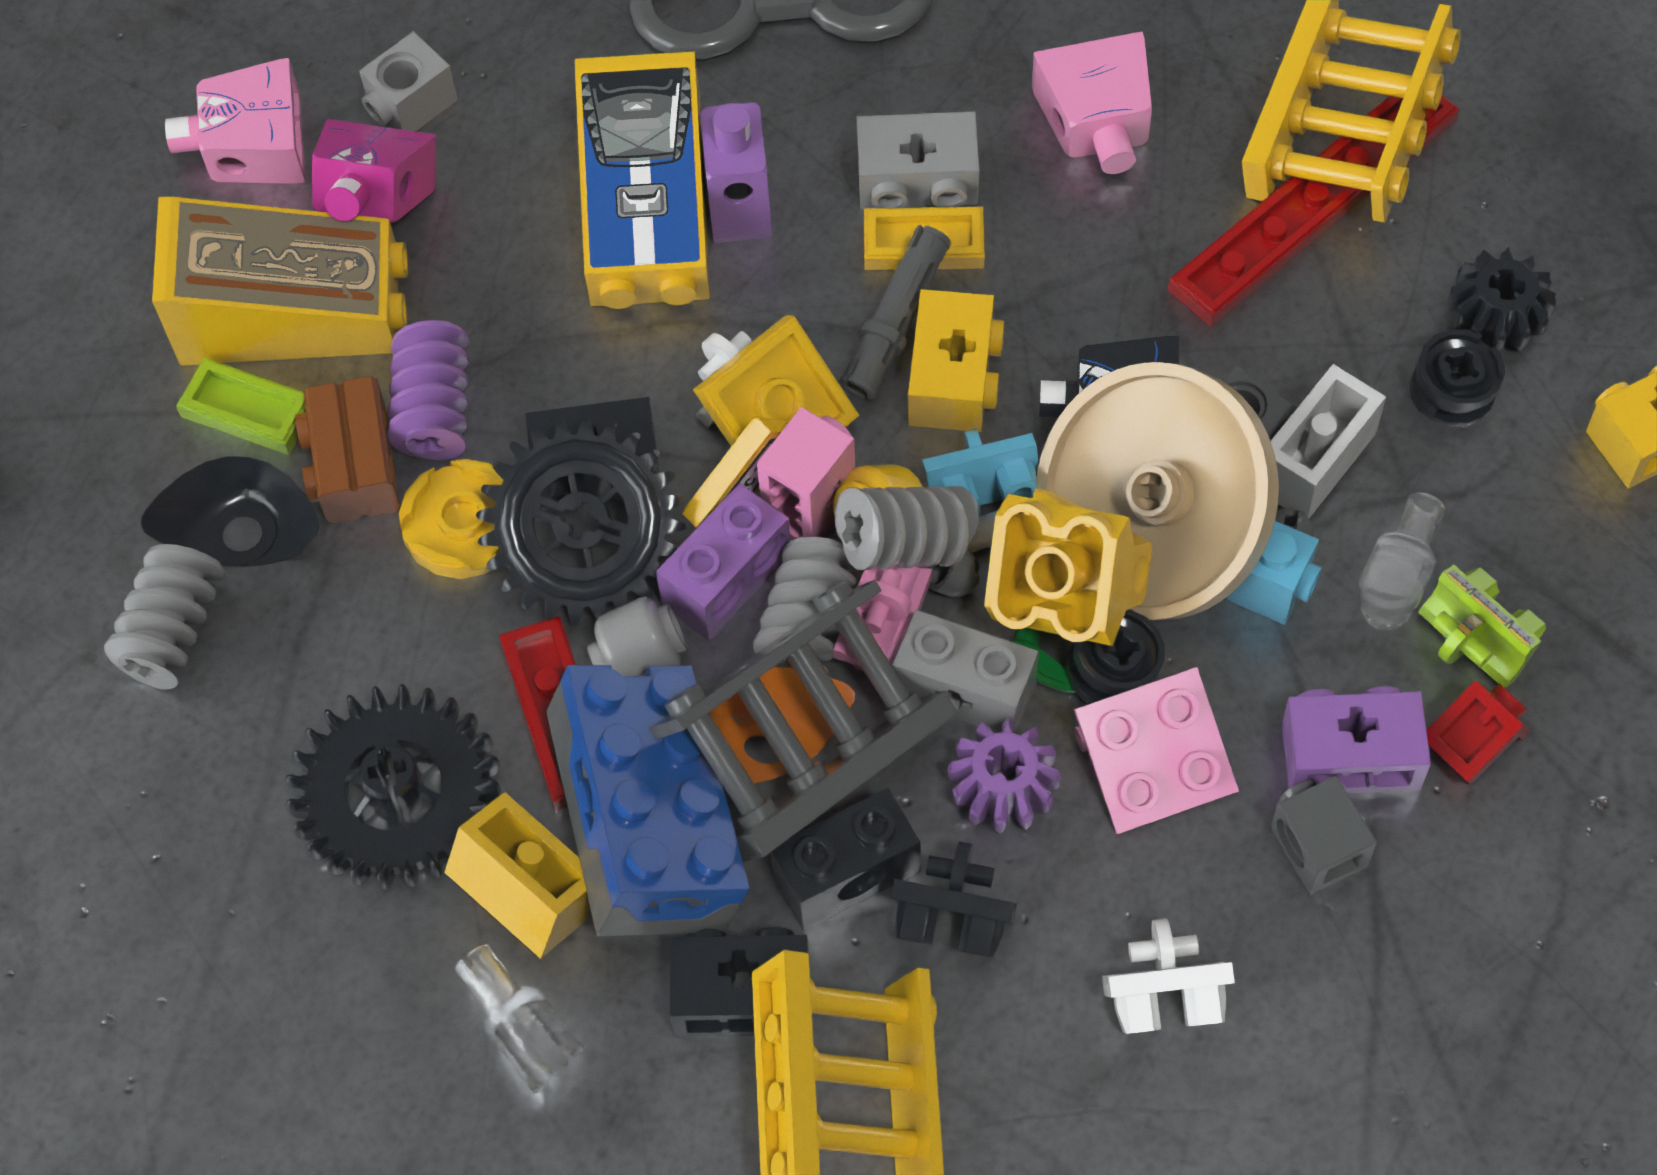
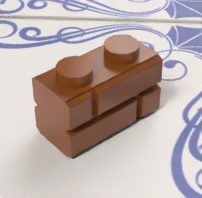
(349, 450)

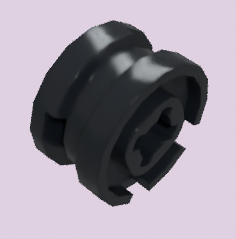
(1456, 378)
(1106, 670)

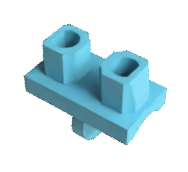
(987, 469)

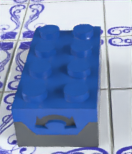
(642, 807)

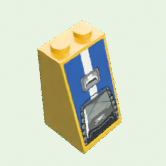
(642, 179)

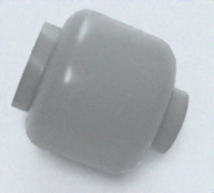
(638, 637)

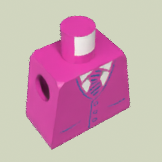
(364, 170)

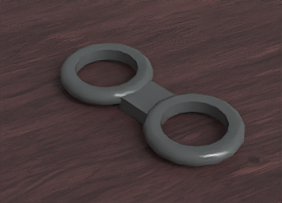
(752, 12)

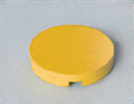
(442, 521)

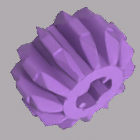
(1015, 757)

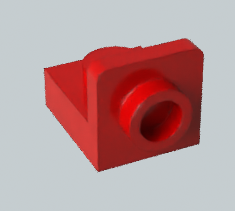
(1477, 729)

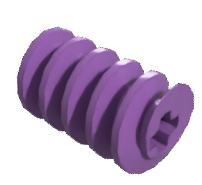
(428, 390)

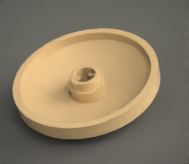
(1185, 468)

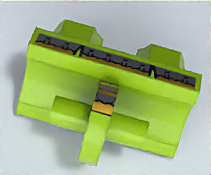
(1479, 627)

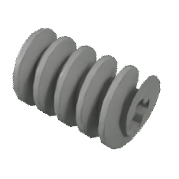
(906, 526)
(807, 571)
(158, 613)

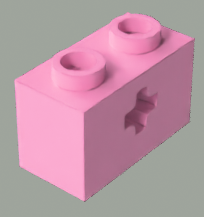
(804, 470)

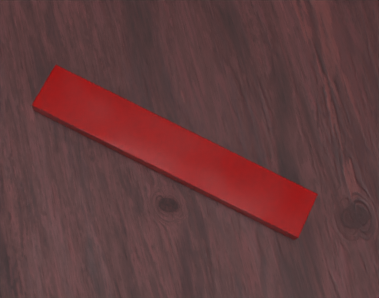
(1284, 224)

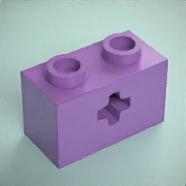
(1388, 733)

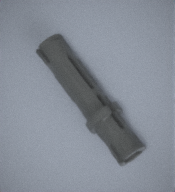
(885, 333)

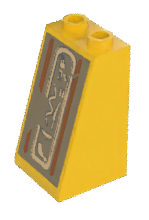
(274, 282)

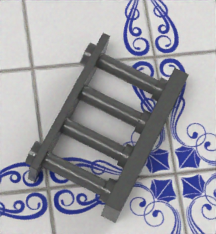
(860, 750)

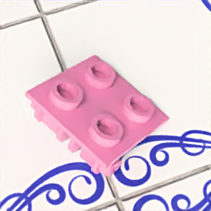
(1155, 750)

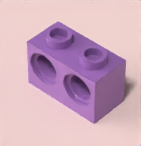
(724, 561)

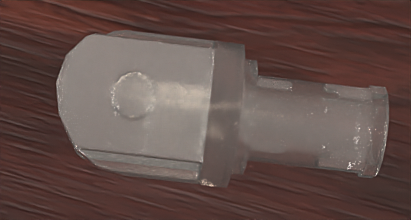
(1401, 564)
(519, 1020)

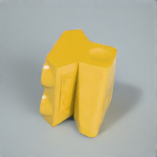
(1064, 568)

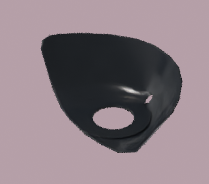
(211, 495)

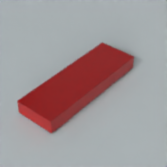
(537, 663)

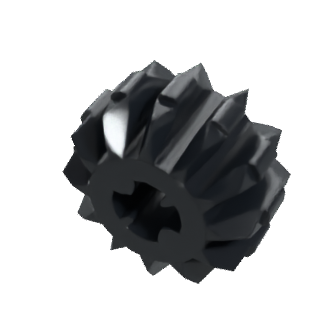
(1502, 300)

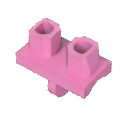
(890, 610)

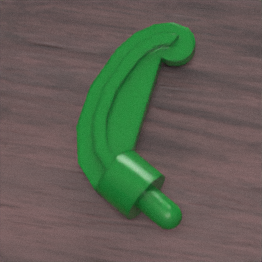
(1049, 671)

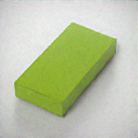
(243, 405)

